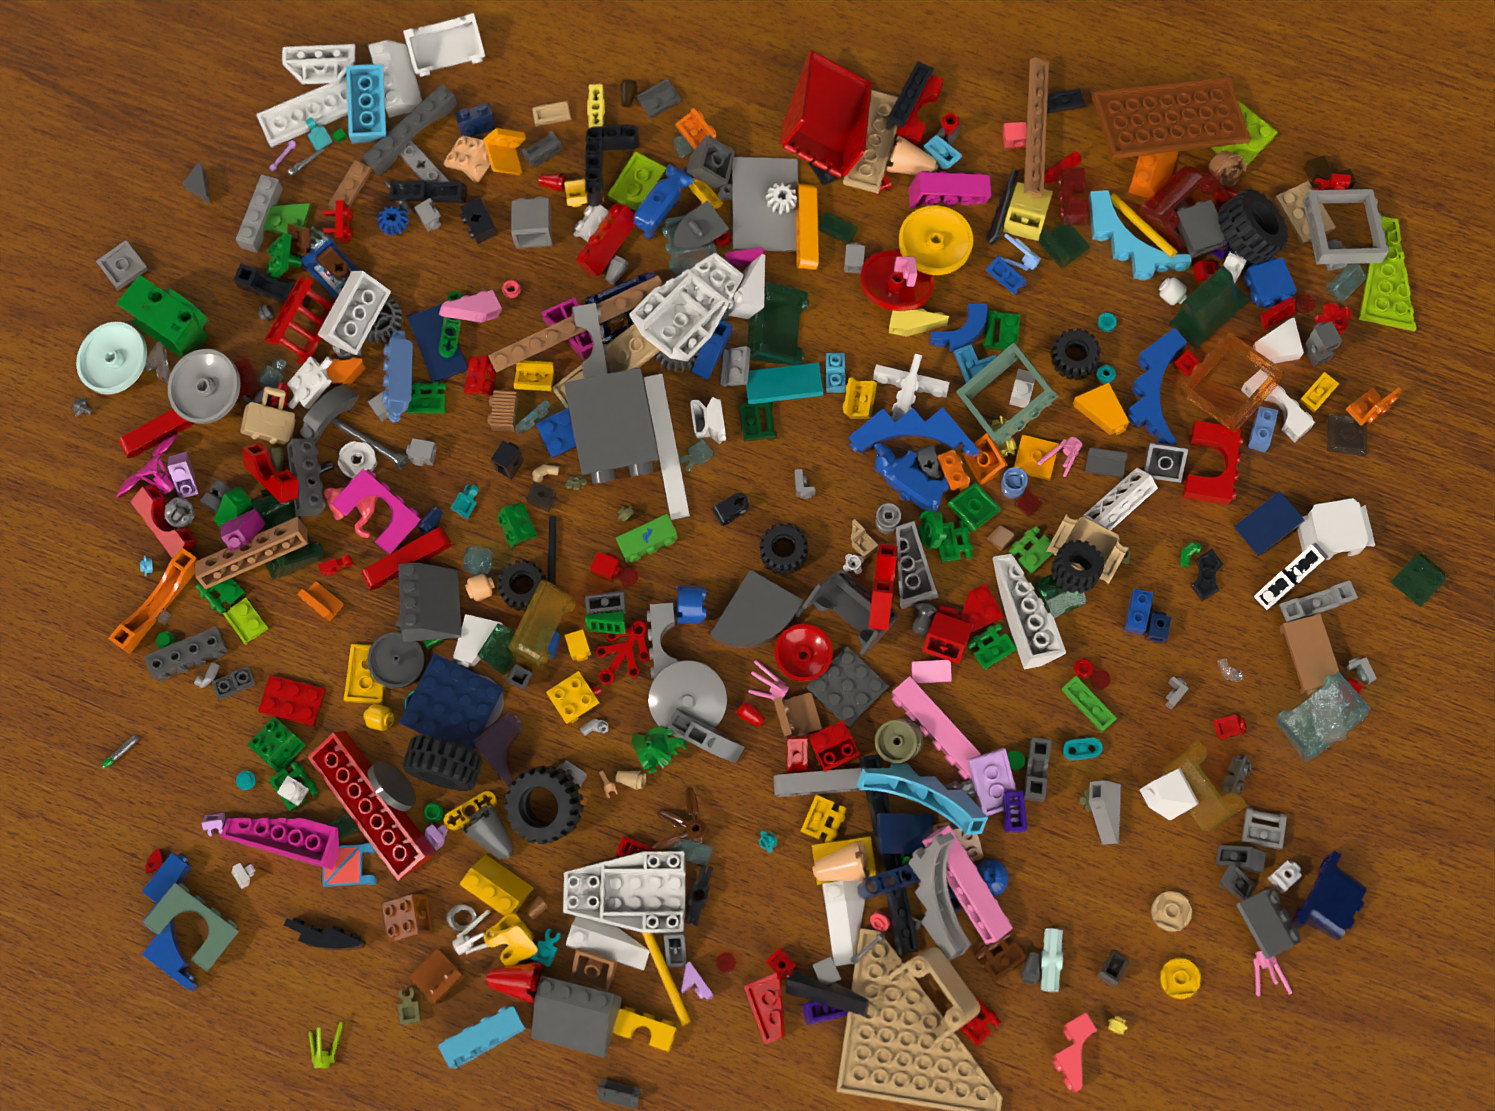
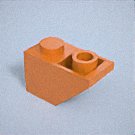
(344, 371)

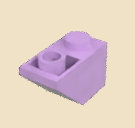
(183, 475)

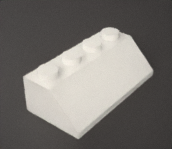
(400, 82)
(354, 312)

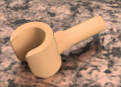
(608, 786)

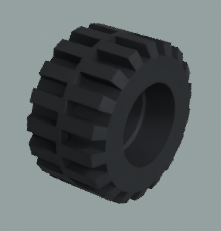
(1078, 340)
(784, 533)
(1085, 556)
(513, 573)

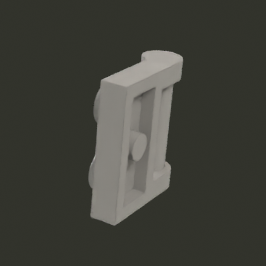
(1263, 834)

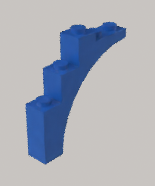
(1147, 386)

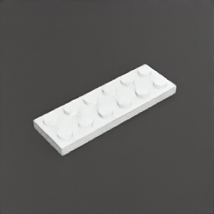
(289, 118)

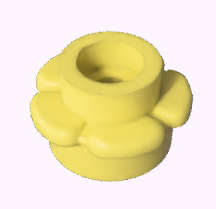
(1117, 1025)

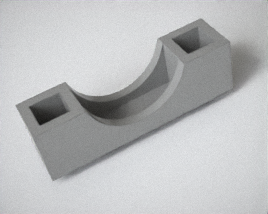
(252, 228)
(587, 318)
(662, 619)

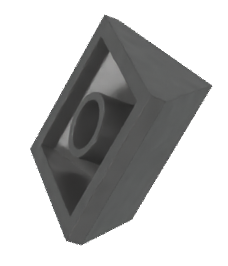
(1165, 461)

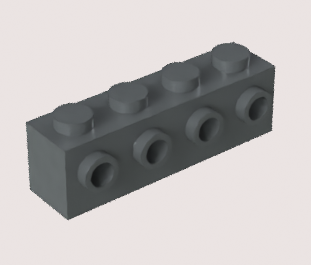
(304, 465)
(186, 653)

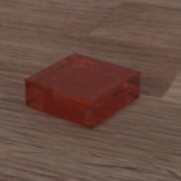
(1028, 503)

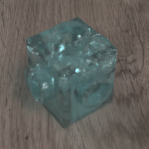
(477, 560)

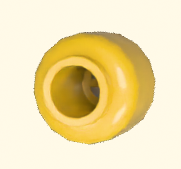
(378, 717)

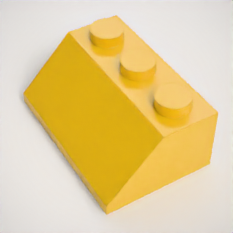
(496, 886)

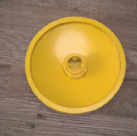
(937, 239)

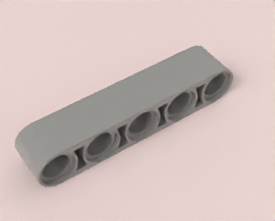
(816, 782)

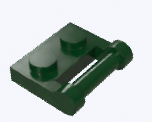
(751, 421)

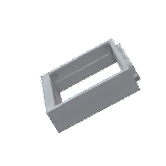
(1318, 237)

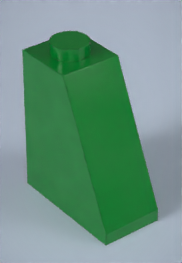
(233, 505)

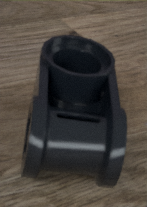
(729, 509)

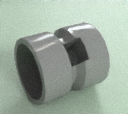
(888, 518)

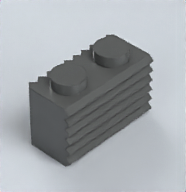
(605, 603)

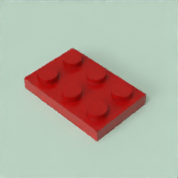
(292, 701)

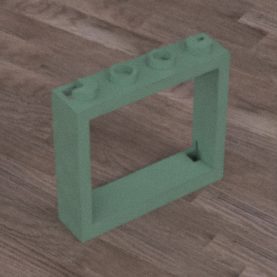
(992, 371)

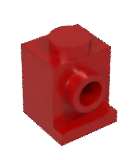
(777, 957)

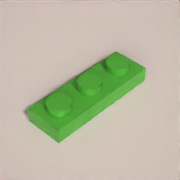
(1088, 704)

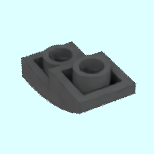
(233, 683)

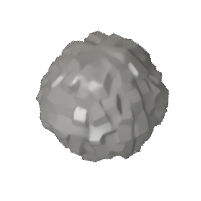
(179, 512)

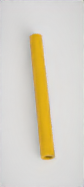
(1143, 226)
(667, 978)

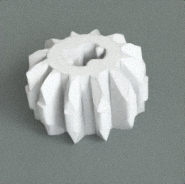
(783, 192)

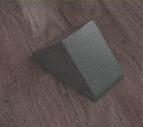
(197, 183)
(675, 949)
(1112, 969)

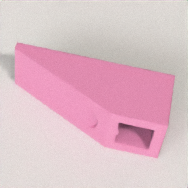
(476, 308)

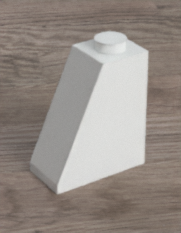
(1281, 344)
(474, 634)

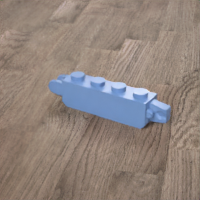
(398, 375)

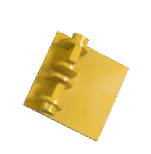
(572, 697)

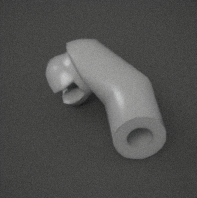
(210, 676)
(595, 725)

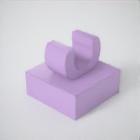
(213, 821)
(436, 836)

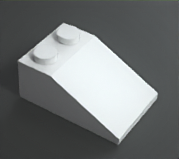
(750, 293)

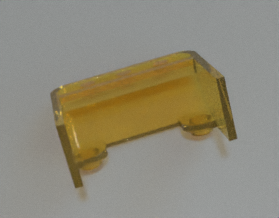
(540, 624)

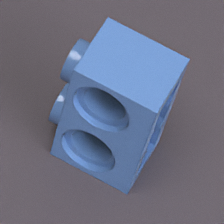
(1262, 429)

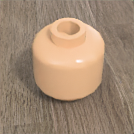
(479, 587)

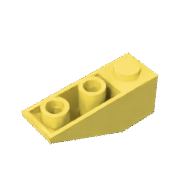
(916, 321)

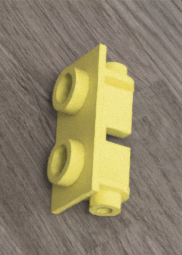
(1007, 446)

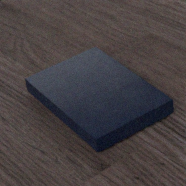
(1269, 523)
(902, 832)

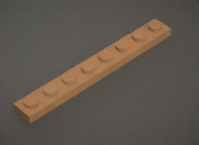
(1036, 127)

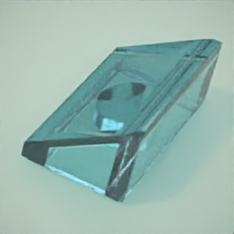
(1347, 281)

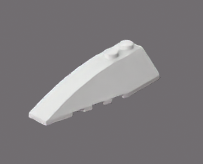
(1029, 622)

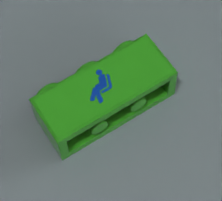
(647, 538)

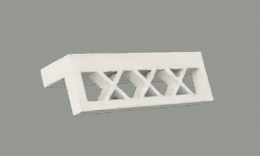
(1124, 502)

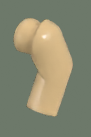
(544, 469)

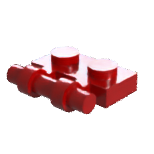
(976, 1029)

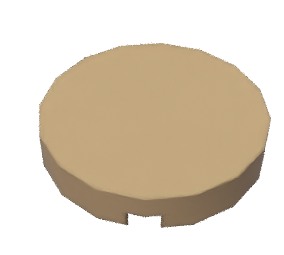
(1171, 911)

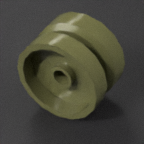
(887, 740)

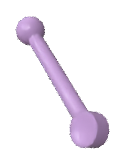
(292, 144)

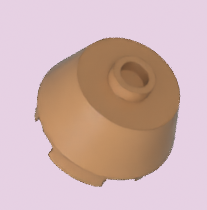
(1227, 167)

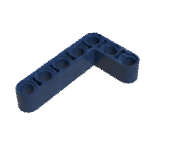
(896, 882)

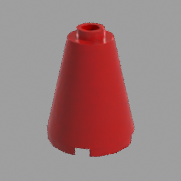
(516, 980)

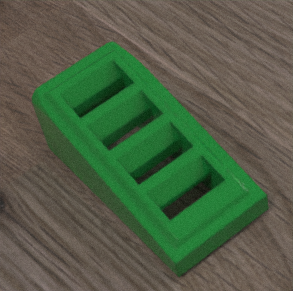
(606, 622)

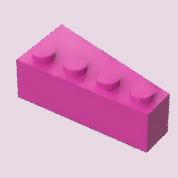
(949, 188)

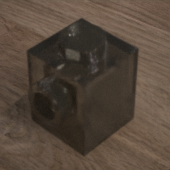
(541, 497)

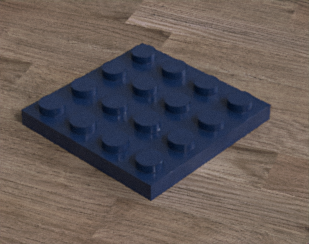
(451, 703)

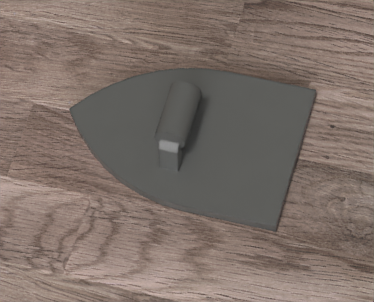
(699, 228)

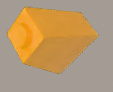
(1103, 409)

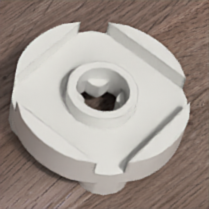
(357, 449)

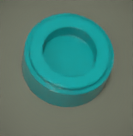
(1107, 322)

